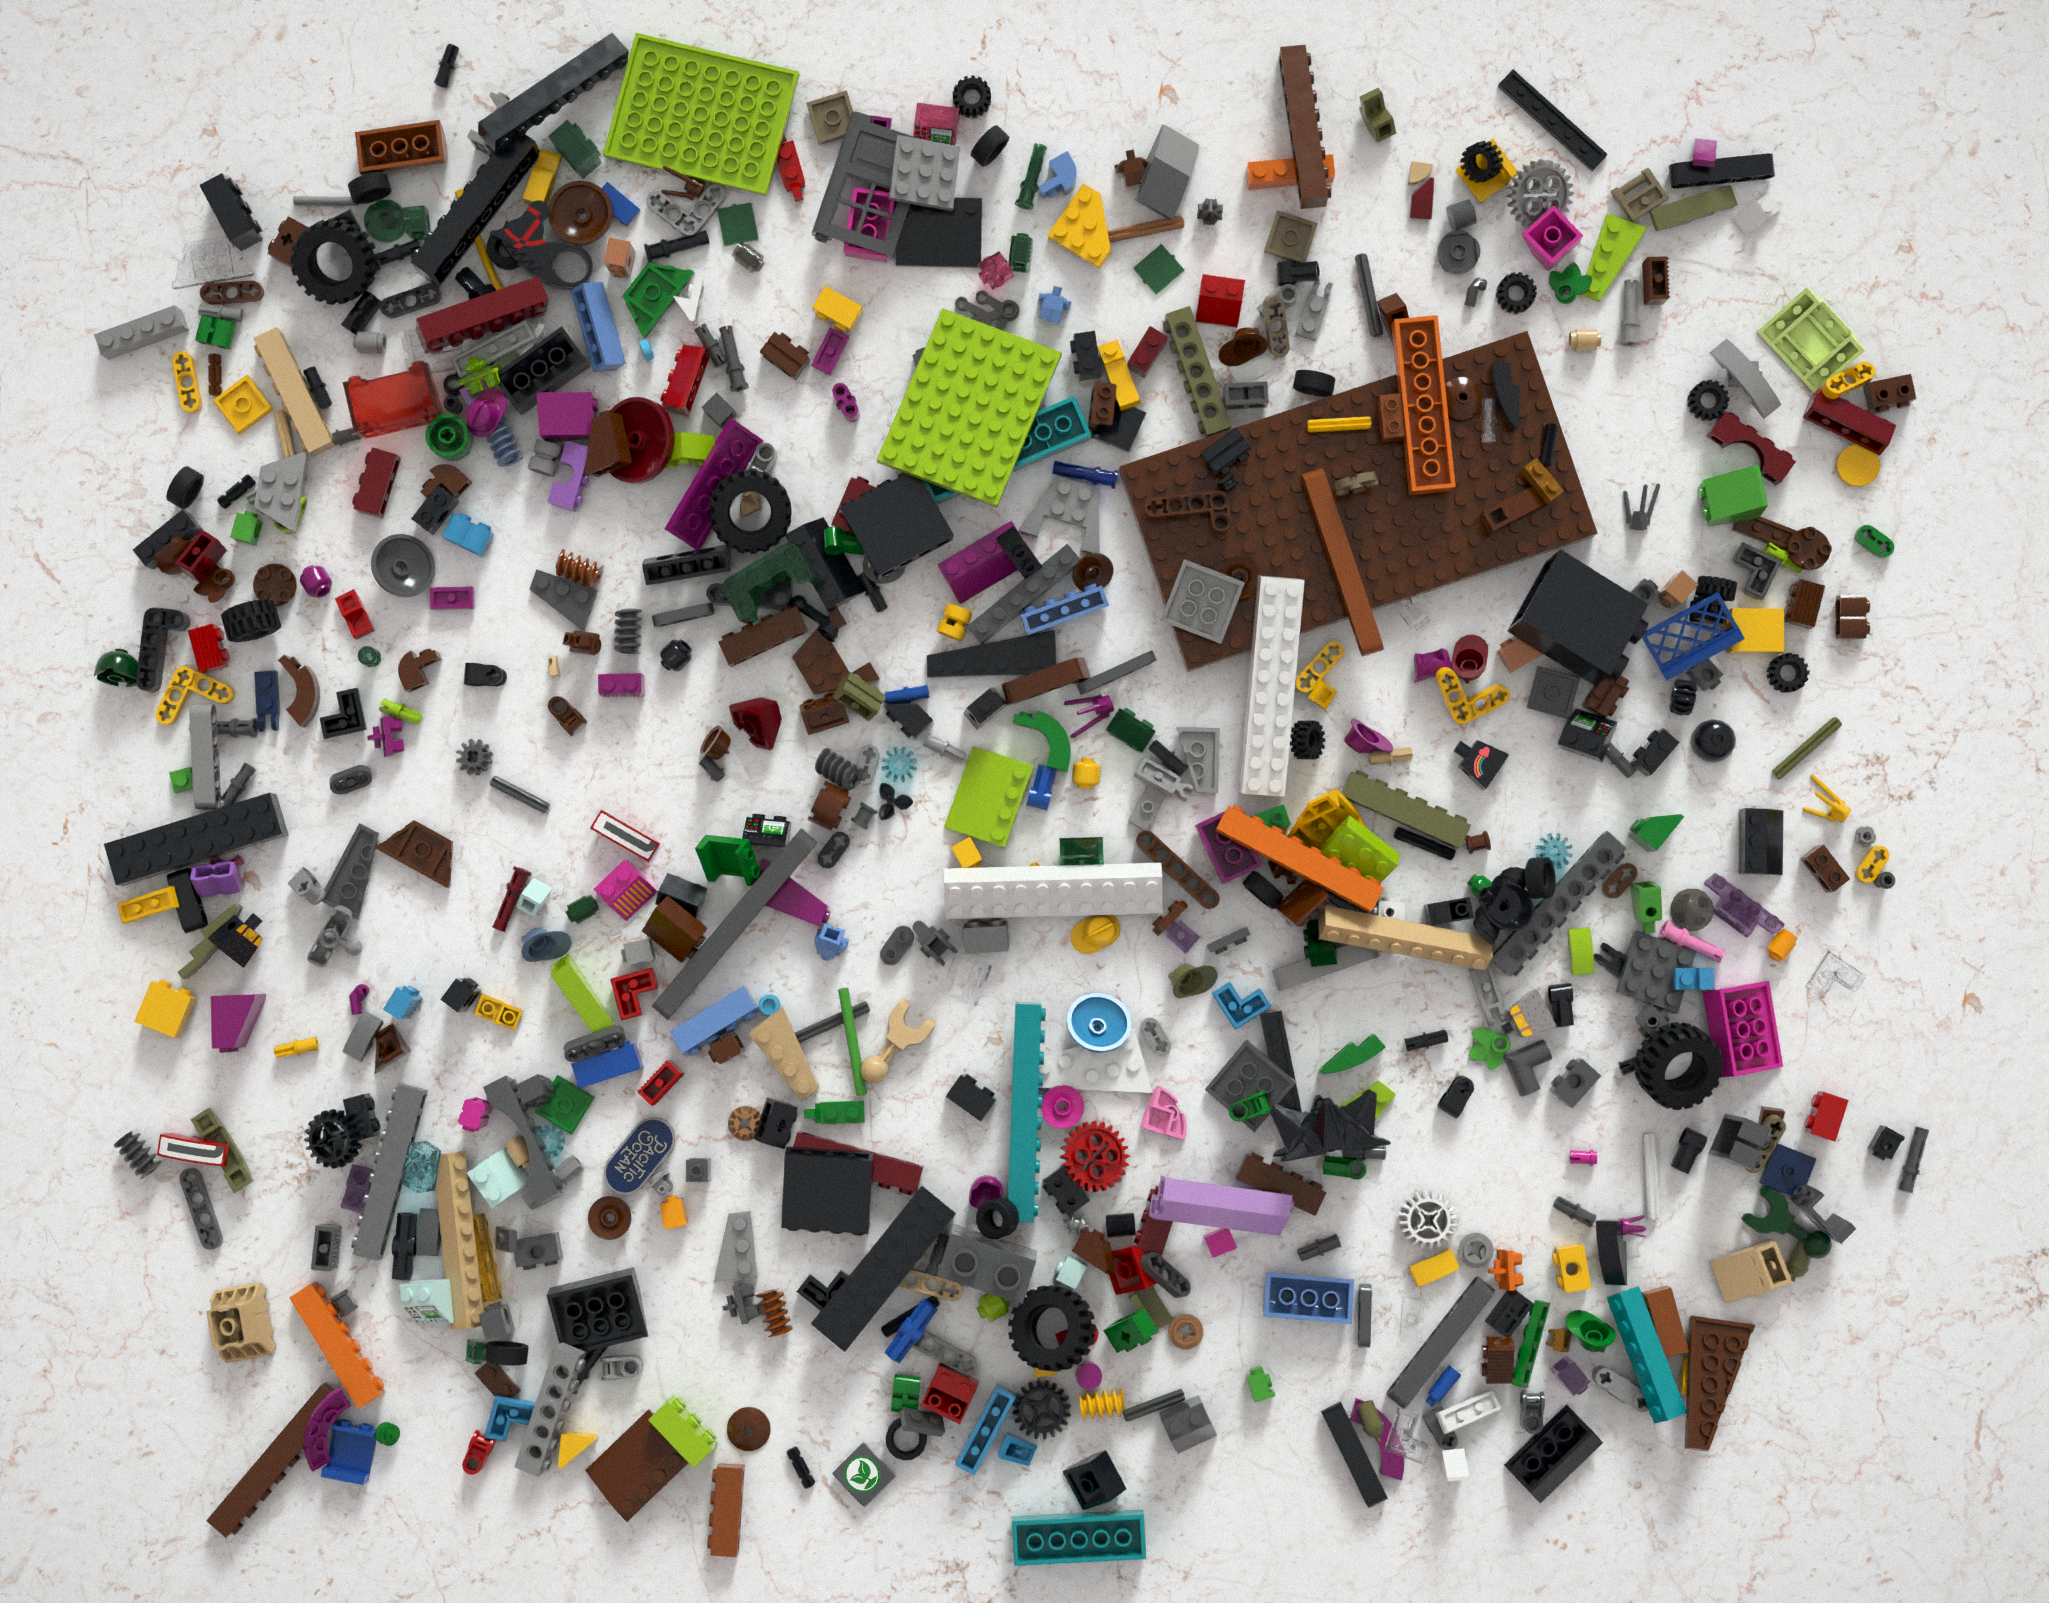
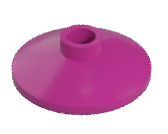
(1070, 1113)

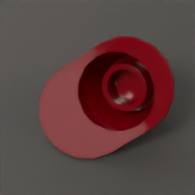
(1470, 657)

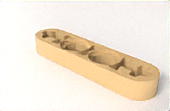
(920, 1285)

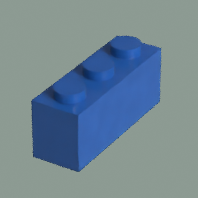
(607, 1065)

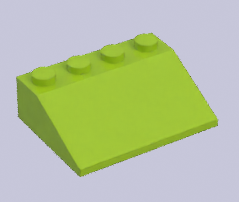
(989, 796)

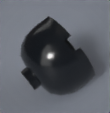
(1713, 740)

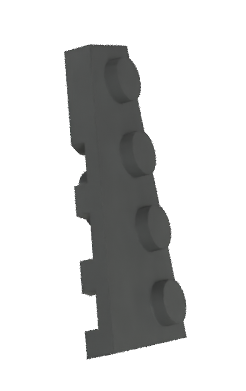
(352, 872)

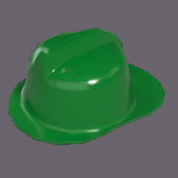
(1592, 1332)

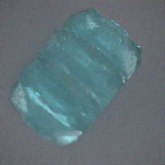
(905, 768)
(1556, 843)

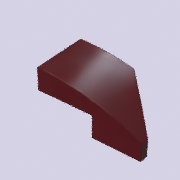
(1422, 201)

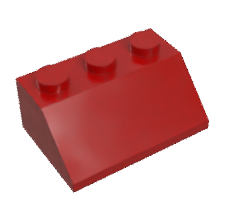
(685, 379)

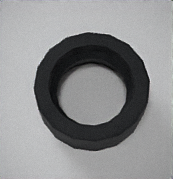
(989, 146)
(369, 188)
(1314, 383)
(185, 487)
(1540, 877)
(1263, 889)
(507, 1353)
(896, 1452)

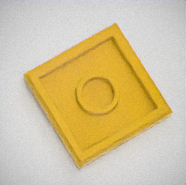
(243, 404)

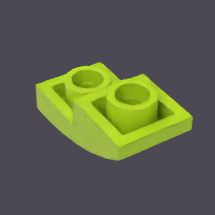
(1581, 951)

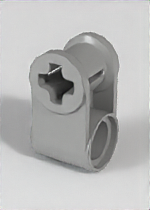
(760, 463)
(307, 886)
(616, 1367)

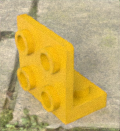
(1484, 190)

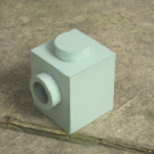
(534, 897)
(1070, 1272)

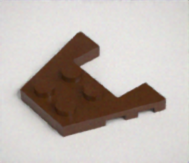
(823, 665)

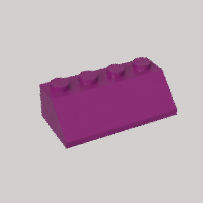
(978, 566)

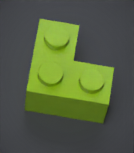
(690, 449)

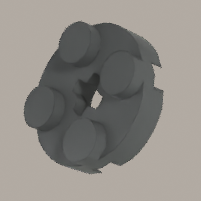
(1466, 243)

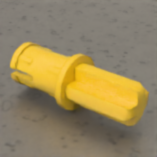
(296, 1047)

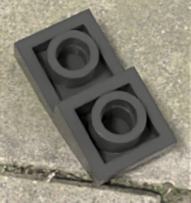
(428, 1233)

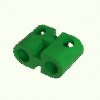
(215, 332)
(905, 1392)

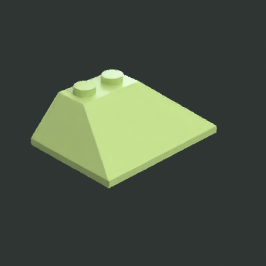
(1811, 339)

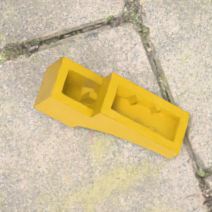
(1118, 373)

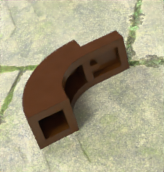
(308, 691)

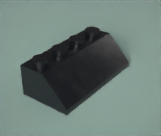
(541, 369)
(839, 578)
(1553, 1453)

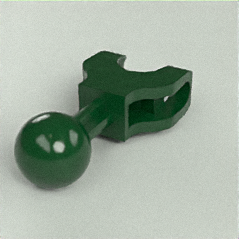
(1780, 1220)

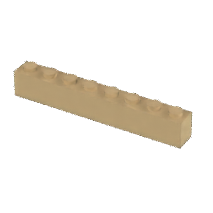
(1404, 938)
(458, 1239)

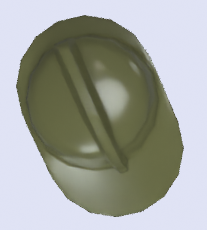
(1192, 980)

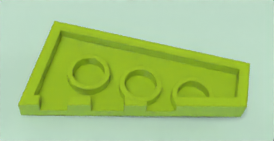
(1611, 251)

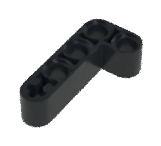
(770, 595)
(159, 649)

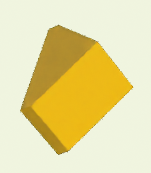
(572, 1444)

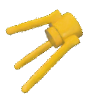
(1837, 808)

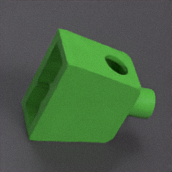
(1646, 896)

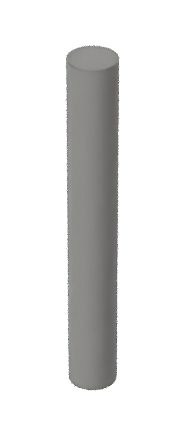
(322, 200)

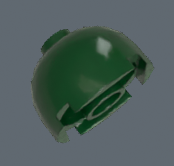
(117, 667)

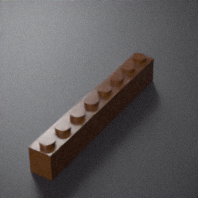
(1303, 126)
(266, 1470)

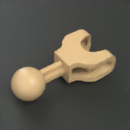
(875, 1068)

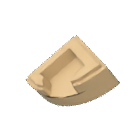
(1419, 172)
(749, 504)
(553, 669)

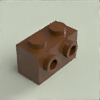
(1889, 392)

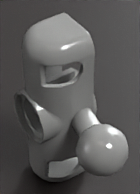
(337, 926)

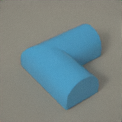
(1238, 1010)
(503, 1413)

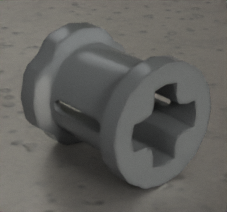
(864, 815)
(344, 1303)

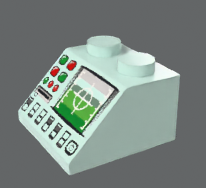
(428, 1301)

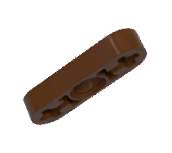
(247, 286)

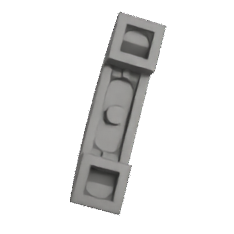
(1747, 376)

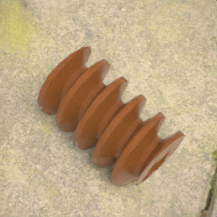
(578, 570)
(774, 1312)

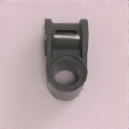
(1532, 1410)
(1435, 1428)

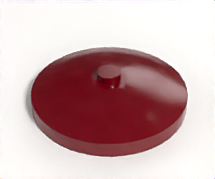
(649, 439)

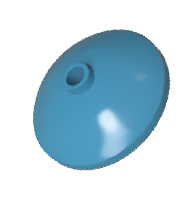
(1099, 1012)

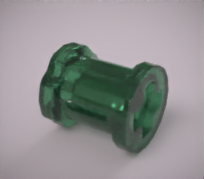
(364, 659)

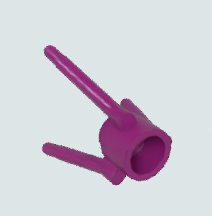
(1102, 706)

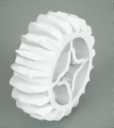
(1440, 1233)

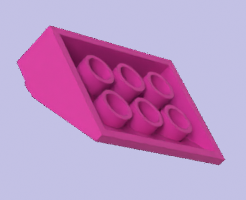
(1744, 1027)

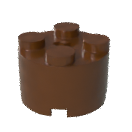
(829, 805)

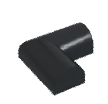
(350, 718)
(818, 1293)

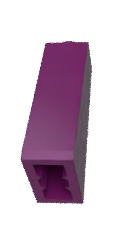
(797, 901)

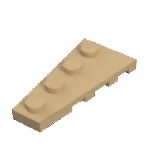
(780, 1045)

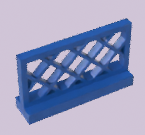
(1705, 648)

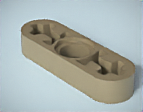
(1284, 340)
(1777, 1134)

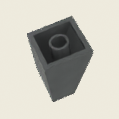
(1187, 1424)

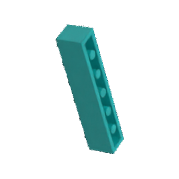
(1646, 1355)

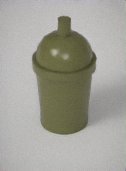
(1798, 1261)
(1370, 1419)

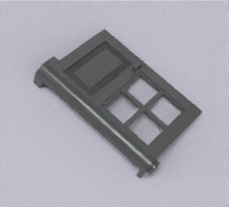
(868, 157)

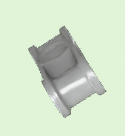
(1619, 1387)

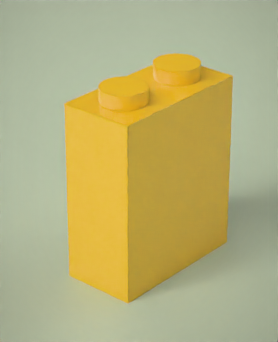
(1761, 629)

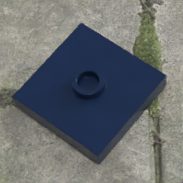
(1787, 1169)

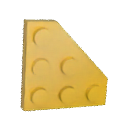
(1084, 228)

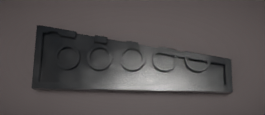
(1004, 657)

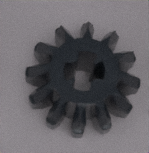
(1683, 697)

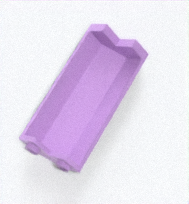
(1221, 1206)

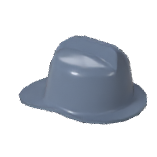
(544, 945)

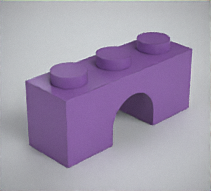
(568, 494)

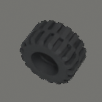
(250, 620)

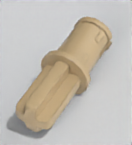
(1400, 754)

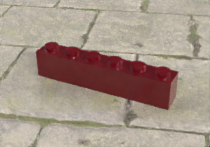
(885, 1169)

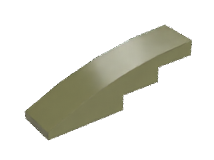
(1693, 208)
(205, 949)

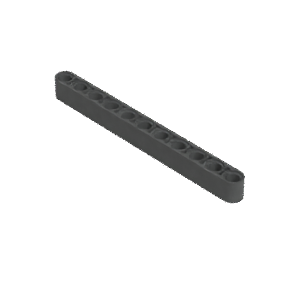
(734, 924)

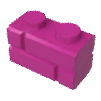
(474, 1114)

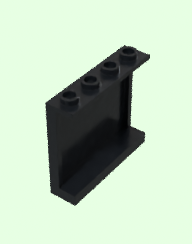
(896, 523)
(827, 1190)

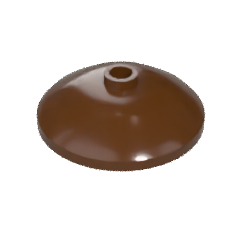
(578, 199)

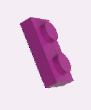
(830, 351)
(452, 598)

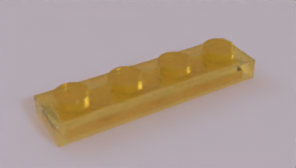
(487, 1266)

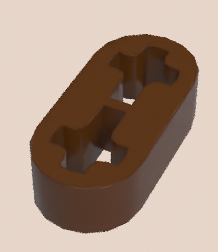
(1623, 884)

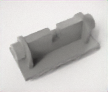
(661, 1183)

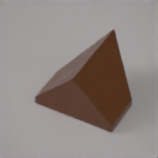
(389, 1047)

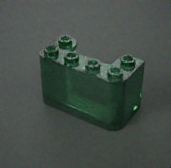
(746, 585)

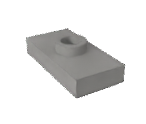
(1147, 807)

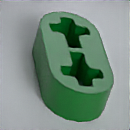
(1877, 537)

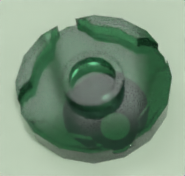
(385, 221)

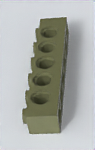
(1185, 320)

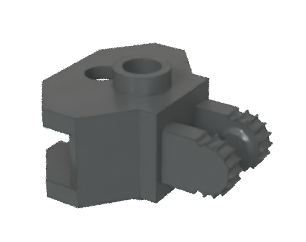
(933, 941)

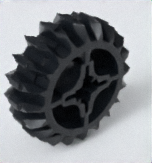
(340, 1156)
(1024, 1399)

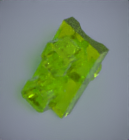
(472, 381)

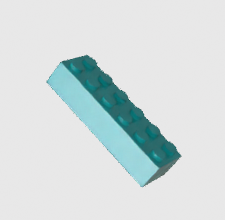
(1078, 1537)

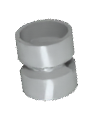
(545, 458)

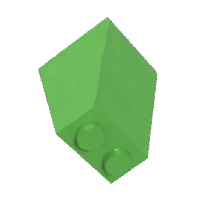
(1733, 496)

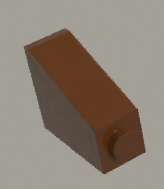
(607, 445)

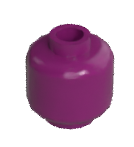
(316, 581)

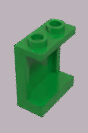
(727, 857)

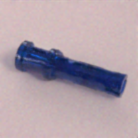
(1095, 475)

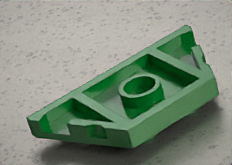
(653, 293)

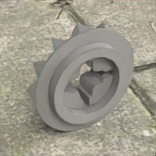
(1473, 1260)

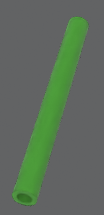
(852, 1041)

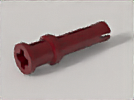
(514, 890)

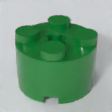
(439, 430)

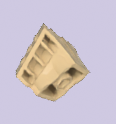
(240, 1323)

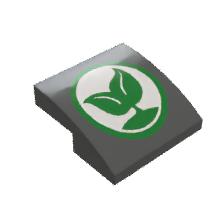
(864, 1475)

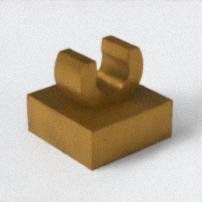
(1561, 1341)

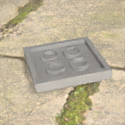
(924, 173)
(1202, 601)

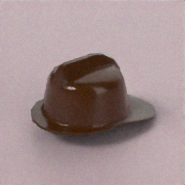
(1244, 346)
(715, 744)

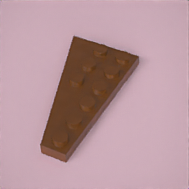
(1712, 1368)

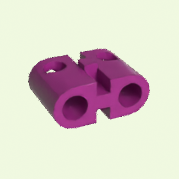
(846, 402)

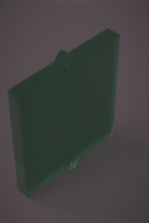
(737, 224)
(1158, 269)

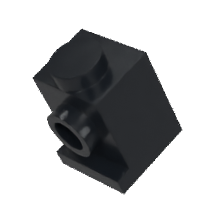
(1881, 1136)

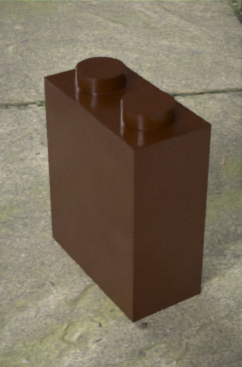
(675, 930)

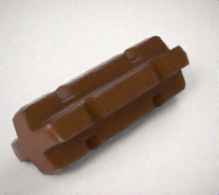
(214, 374)

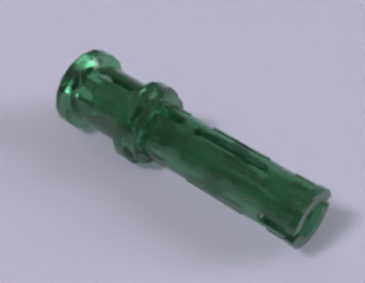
(1029, 185)

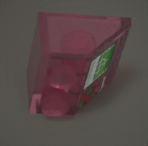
(936, 123)

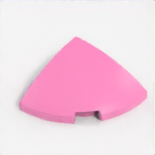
(1163, 1115)

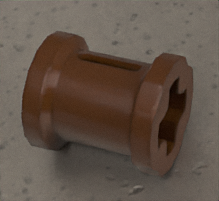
(1478, 842)

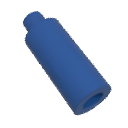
(1442, 1385)

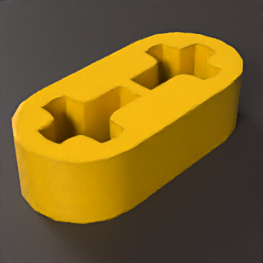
(1876, 867)

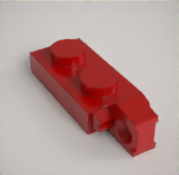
(791, 169)

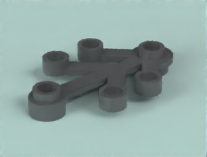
(986, 317)

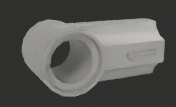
(1288, 303)

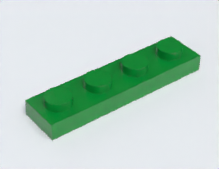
(1528, 1351)

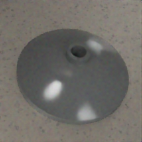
(412, 558)

